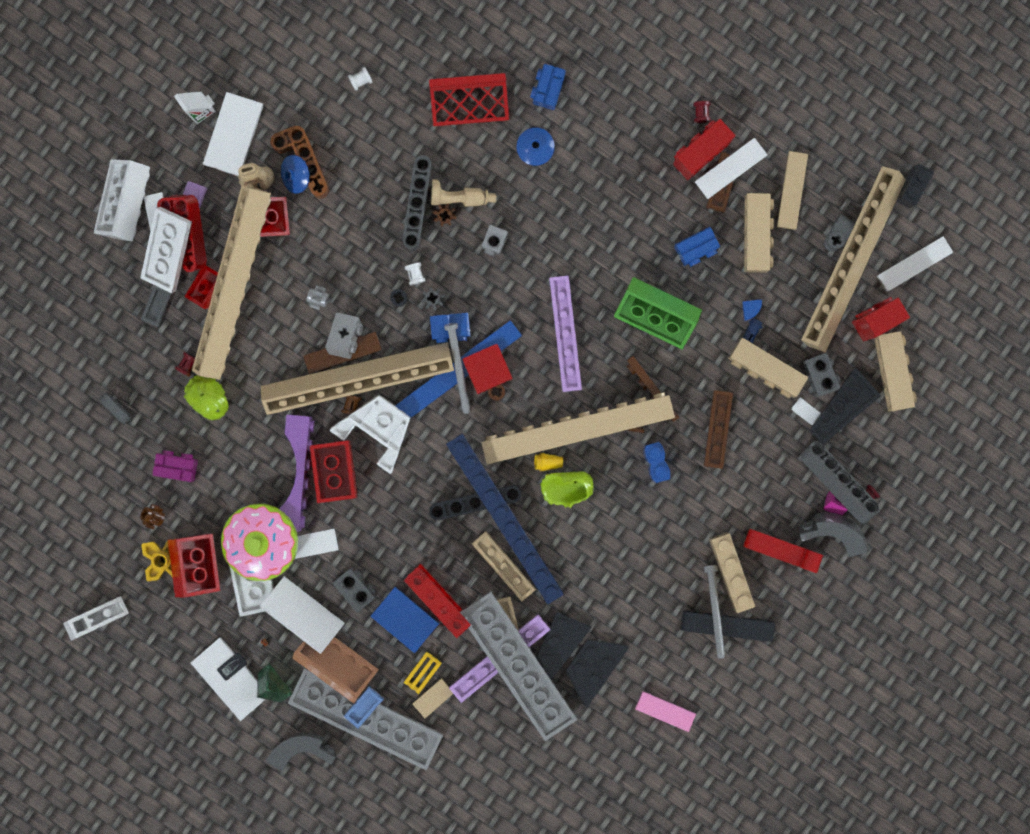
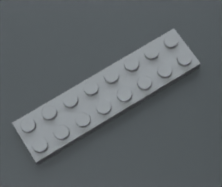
(518, 666)
(382, 728)

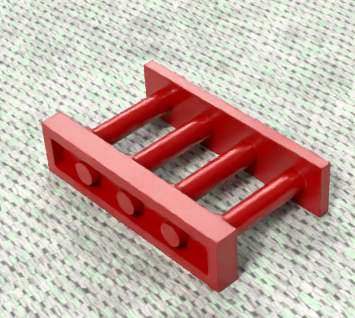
(437, 600)

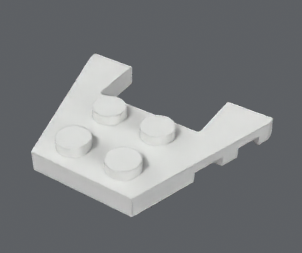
(380, 421)

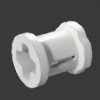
(360, 79)
(415, 273)

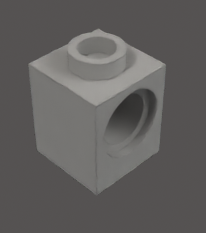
(494, 232)

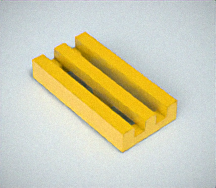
(413, 685)

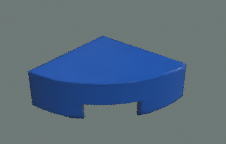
(751, 308)

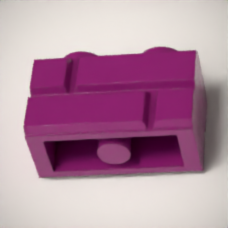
(175, 467)

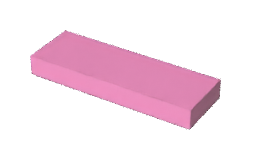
(665, 711)

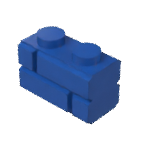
(548, 87)
(697, 246)

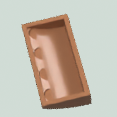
(337, 667)

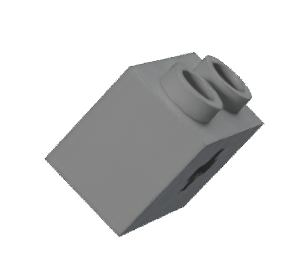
(341, 326)

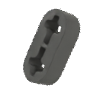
(115, 408)

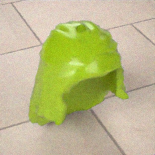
(206, 397)
(567, 488)

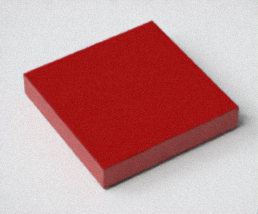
(487, 369)

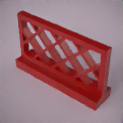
(468, 82)

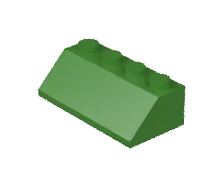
(658, 313)

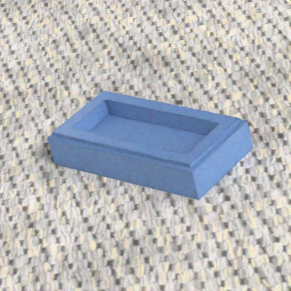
(363, 707)

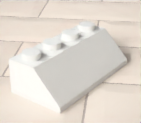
(122, 199)

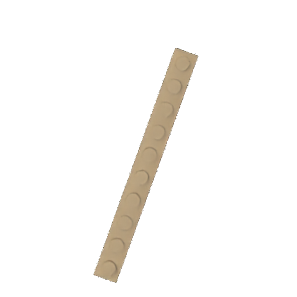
(853, 259)
(231, 282)
(356, 378)
(578, 429)

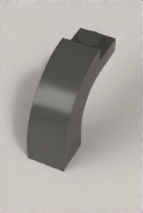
(837, 526)
(300, 743)

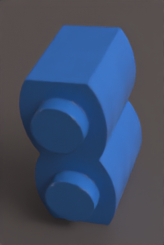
(438, 331)
(658, 468)

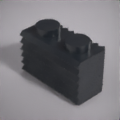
(915, 186)

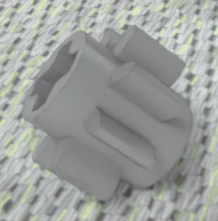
(317, 297)

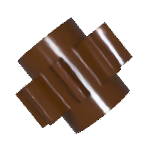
(447, 219)
(152, 516)

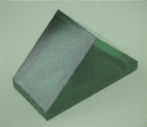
(271, 686)

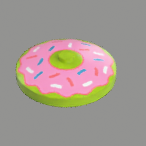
(259, 542)

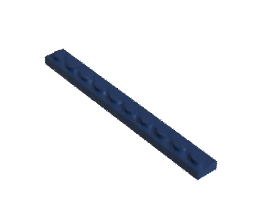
(504, 518)

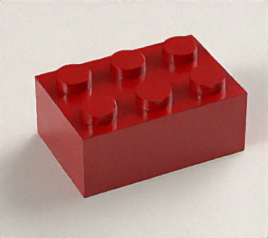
(703, 148)
(880, 318)
(333, 471)
(193, 565)

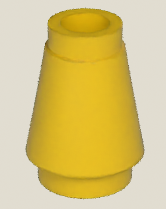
(547, 462)

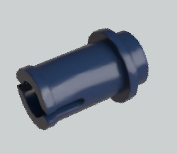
(752, 330)

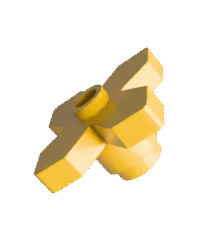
(155, 553)

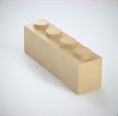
(757, 232)
(767, 367)
(895, 371)
(732, 572)

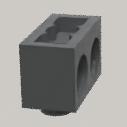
(816, 377)
(350, 592)

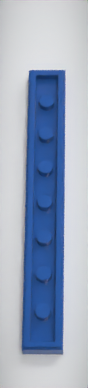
(443, 382)

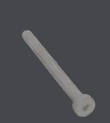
(451, 328)
(715, 609)

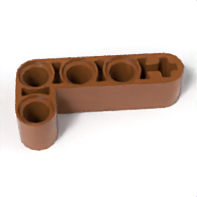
(311, 161)

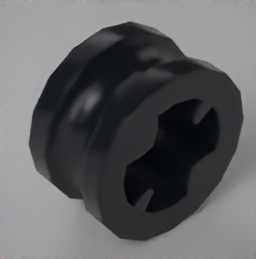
(393, 300)

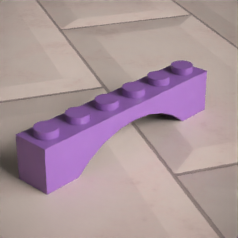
(298, 433)

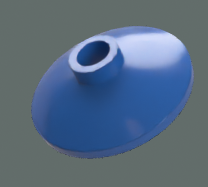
(539, 155)
(294, 174)

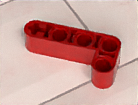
(188, 208)
(783, 551)

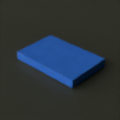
(404, 619)

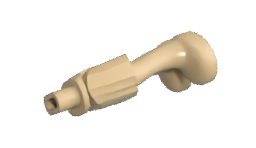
(252, 174)
(468, 196)

